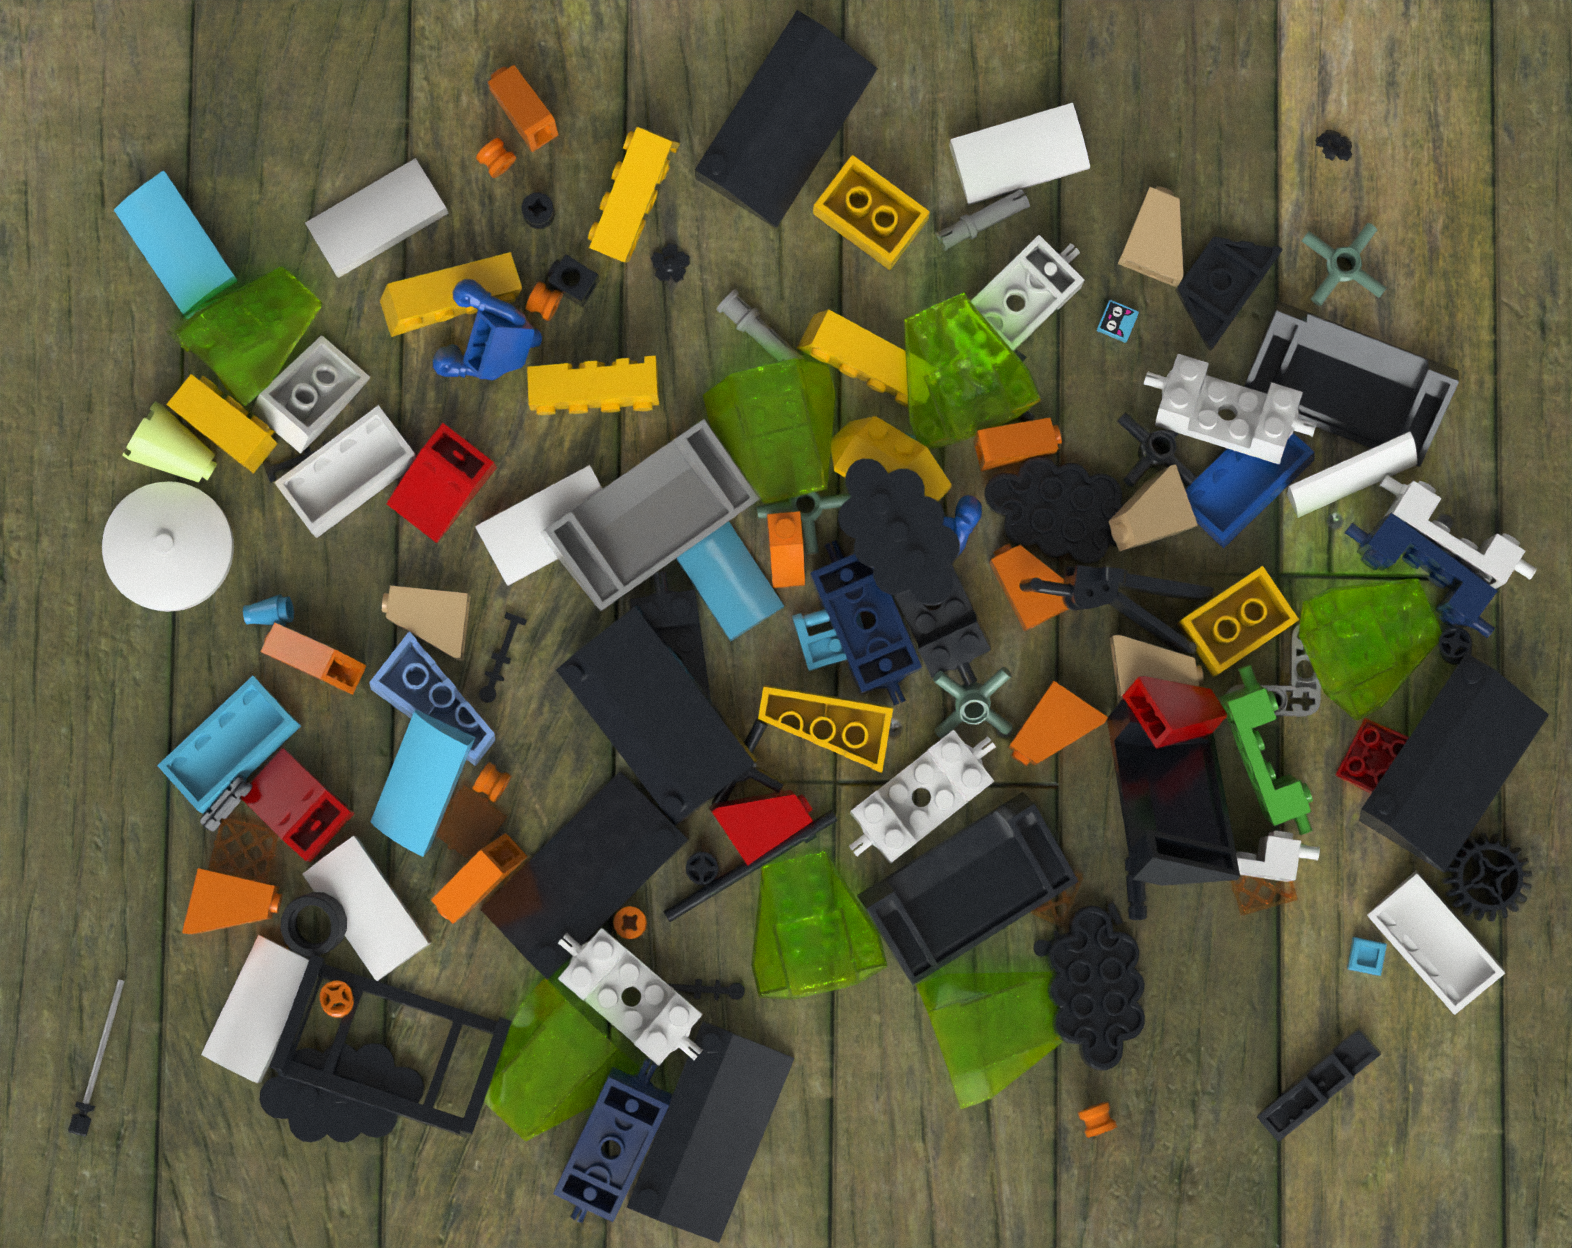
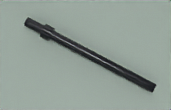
(806, 834)

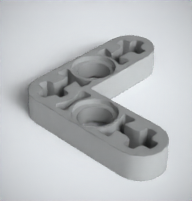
(1297, 684)

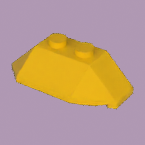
(891, 448)

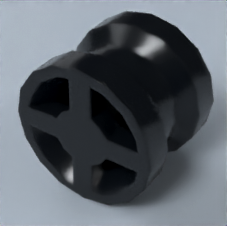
(538, 217)
(1455, 638)
(703, 864)

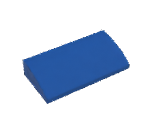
(1241, 487)

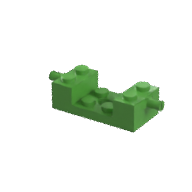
(1278, 798)

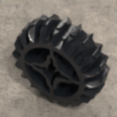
(1479, 863)

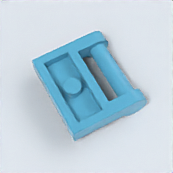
(821, 648)

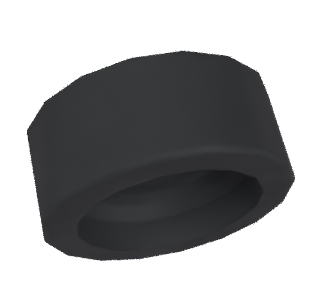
(294, 938)

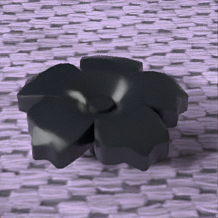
(1334, 145)
(670, 264)

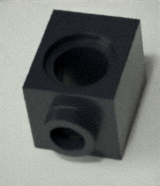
(583, 289)

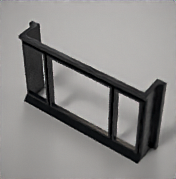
(325, 1080)

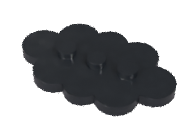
(1056, 508)
(899, 531)
(1096, 988)
(320, 1113)

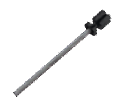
(81, 1122)

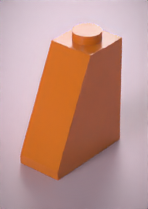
(523, 107)
(1016, 443)
(786, 549)
(1013, 566)
(313, 658)
(1054, 724)
(478, 878)
(228, 901)

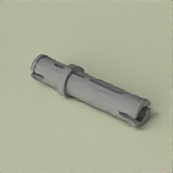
(981, 220)

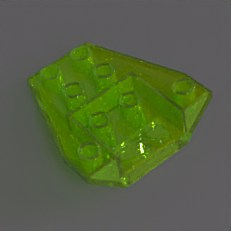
(249, 331)
(961, 374)
(777, 425)
(1367, 640)
(811, 931)
(989, 1028)
(551, 1064)

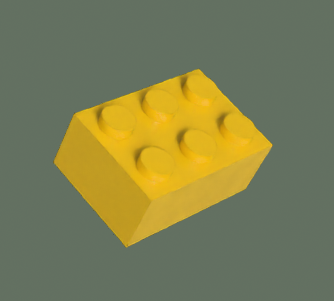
(871, 212)
(223, 421)
(1238, 621)

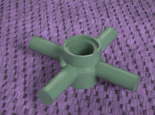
(1350, 253)
(807, 519)
(975, 712)

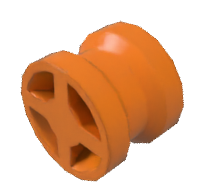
(496, 157)
(544, 301)
(492, 782)
(632, 926)
(332, 994)
(1097, 1119)

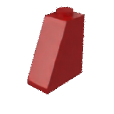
(1173, 710)
(761, 821)

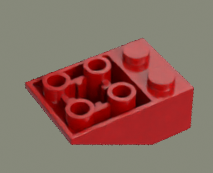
(441, 483)
(1370, 755)
(297, 805)

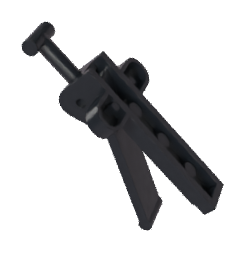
(1095, 587)

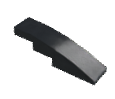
(1318, 1084)

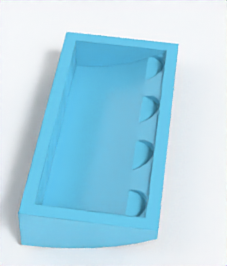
(174, 243)
(730, 582)
(229, 744)
(421, 782)

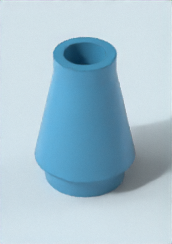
(271, 610)

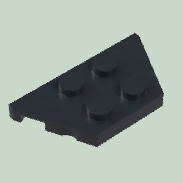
(1223, 283)

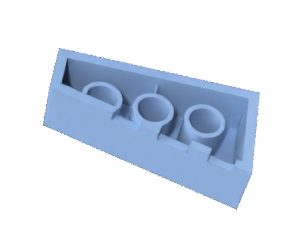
(415, 682)

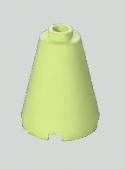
(169, 446)

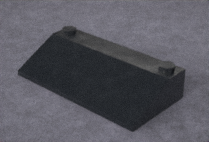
(785, 120)
(1352, 380)
(656, 715)
(1453, 763)
(1171, 806)
(584, 874)
(968, 888)
(710, 1132)

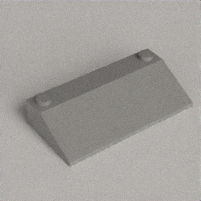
(650, 515)

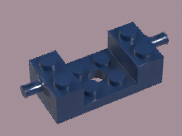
(1467, 592)
(876, 655)
(624, 1112)

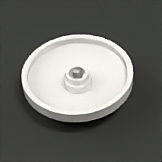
(167, 546)

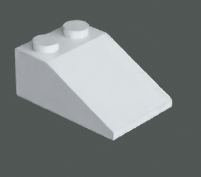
(310, 394)

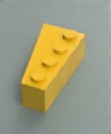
(632, 193)
(429, 297)
(857, 353)
(594, 386)
(839, 724)

